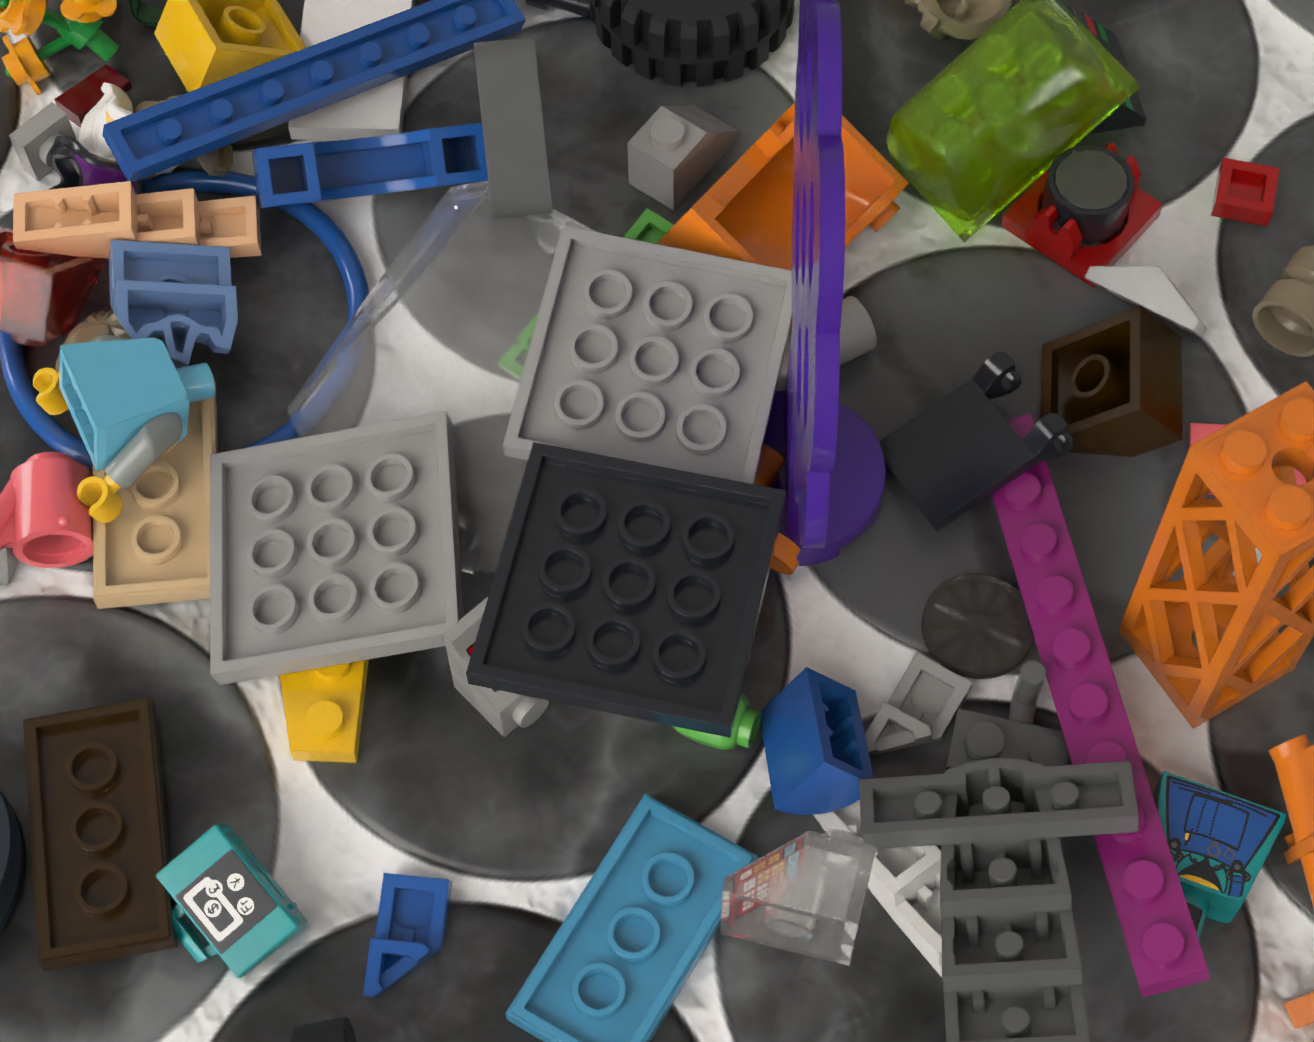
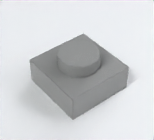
(35, 139)

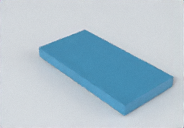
(631, 932)

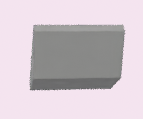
(1151, 290)

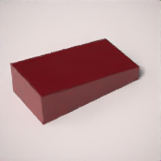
(87, 93)

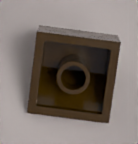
(1116, 384)

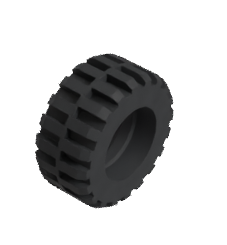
(692, 37)

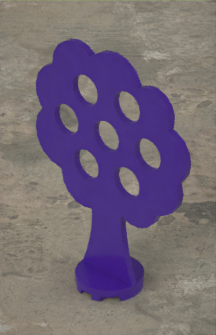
(829, 451)

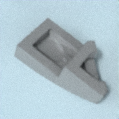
(918, 708)

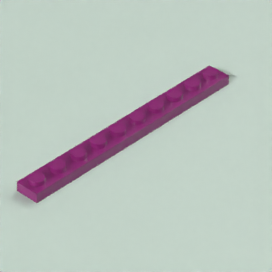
(1097, 727)

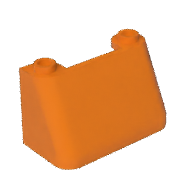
(752, 204)

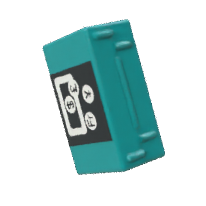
(228, 901)

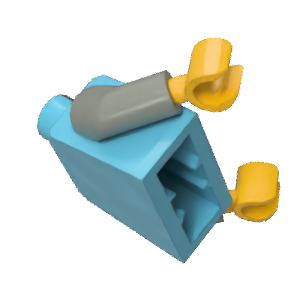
(125, 406)

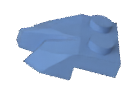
(174, 295)

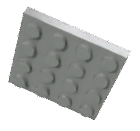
(653, 356)
(333, 548)

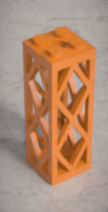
(1257, 507)

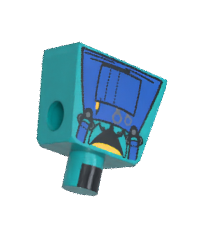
(1214, 844)

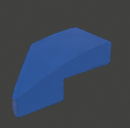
(407, 928)

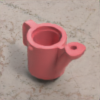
(43, 513)

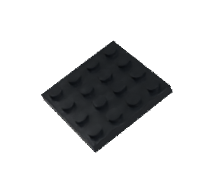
(628, 589)

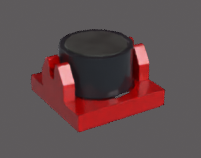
(1086, 202)

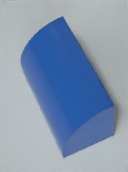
(815, 745)

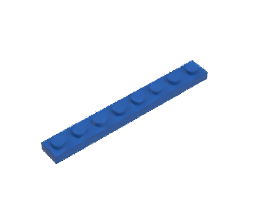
(304, 82)

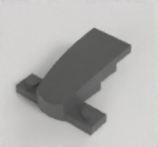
(1005, 883)

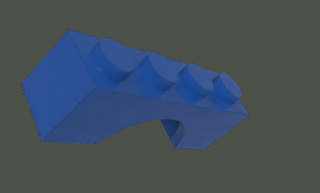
(369, 165)

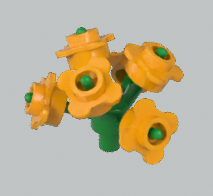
(76, 25)

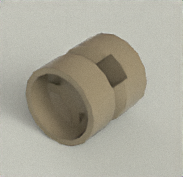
(1287, 308)

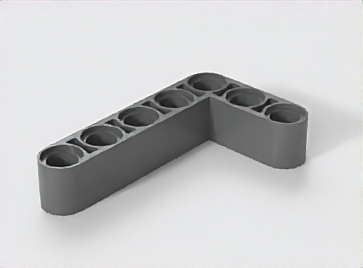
(513, 127)

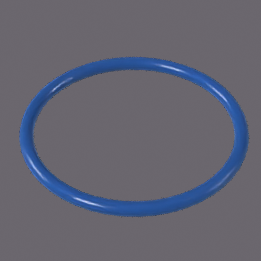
(232, 183)

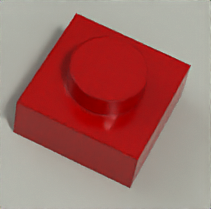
(1245, 192)

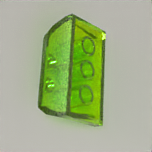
(1005, 112)

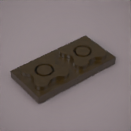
(98, 834)

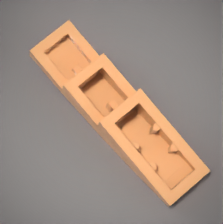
(88, 217)

